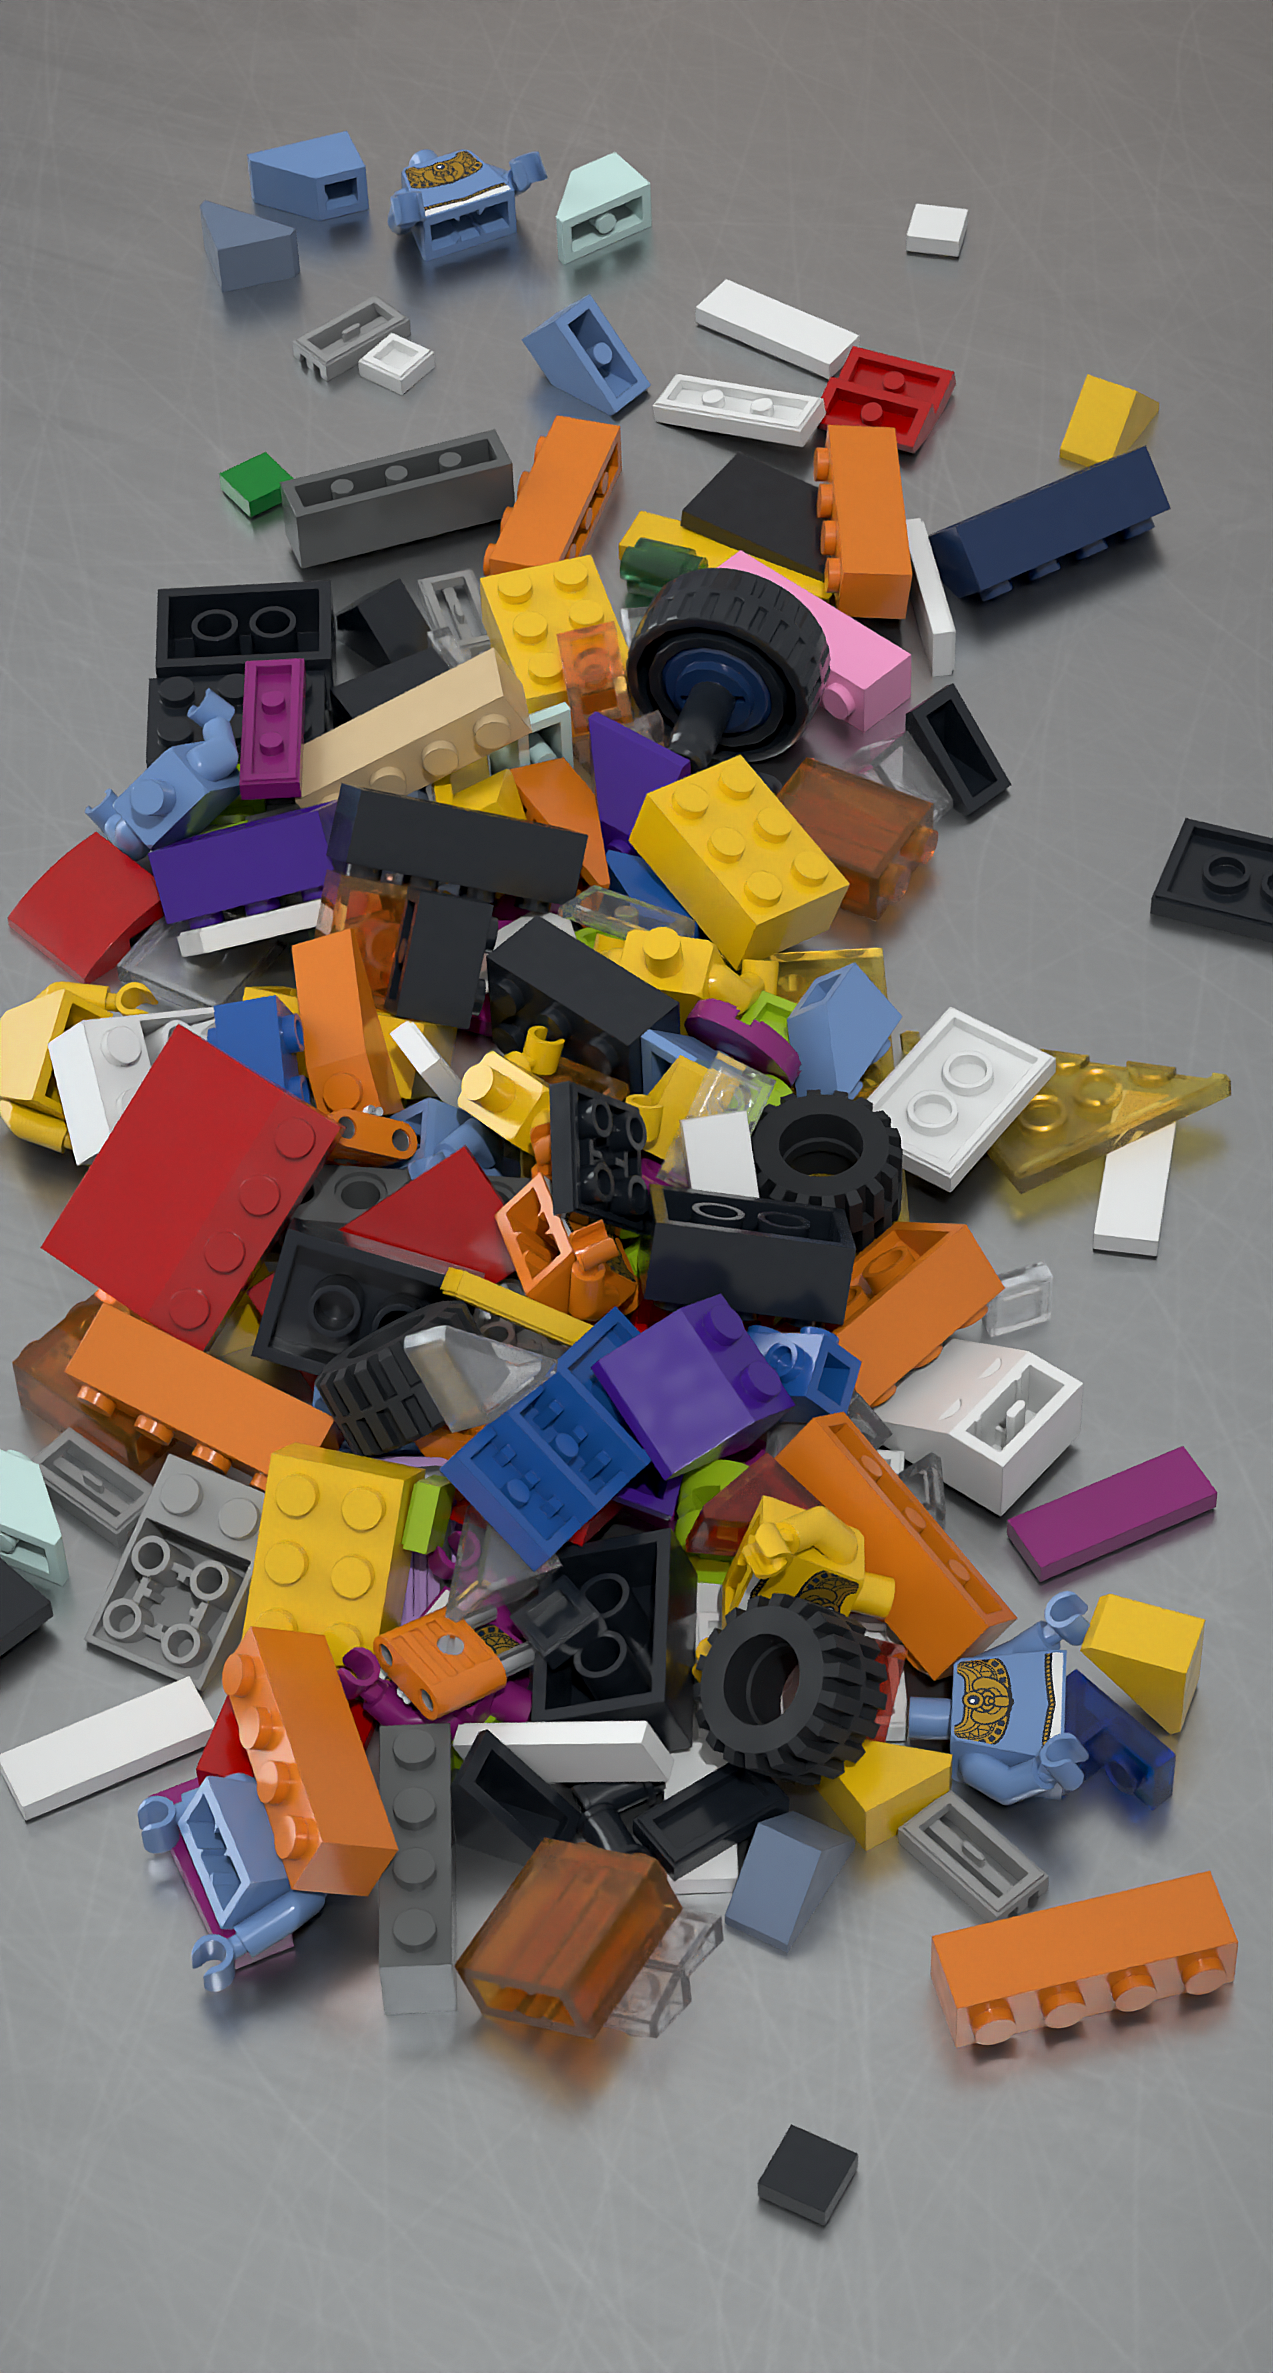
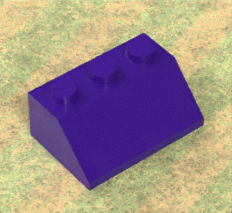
(245, 866)

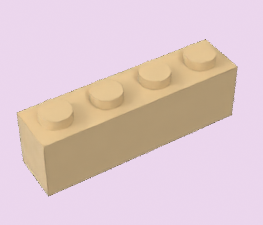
(420, 733)

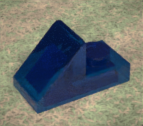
(1118, 1743)

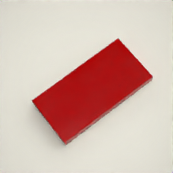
(437, 1215)

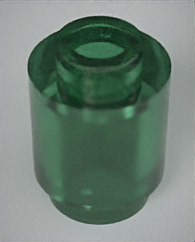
(655, 563)

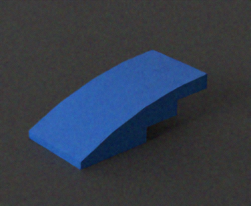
(553, 1453)

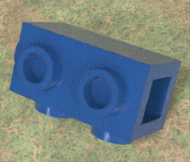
(264, 1038)
(811, 1369)

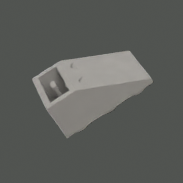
(183, 1575)

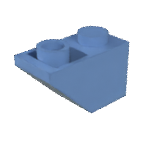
(311, 177)
(840, 1031)

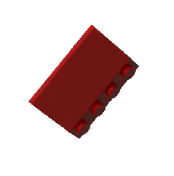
(192, 1189)

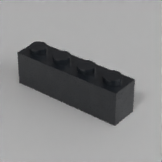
(456, 846)

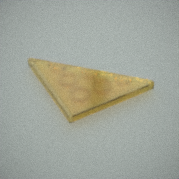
(1091, 1112)

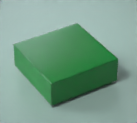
(254, 483)

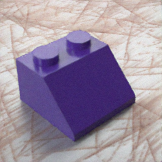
(693, 1387)

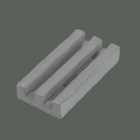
(349, 337)
(434, 613)
(80, 1506)
(1010, 1898)

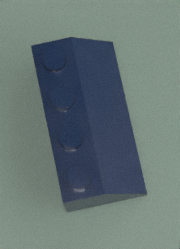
(1048, 523)

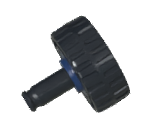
(728, 666)

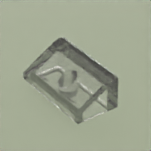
(619, 914)

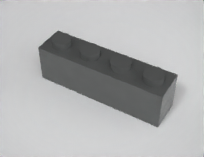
(397, 498)
(420, 1880)

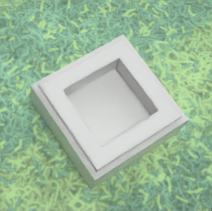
(937, 230)
(396, 363)

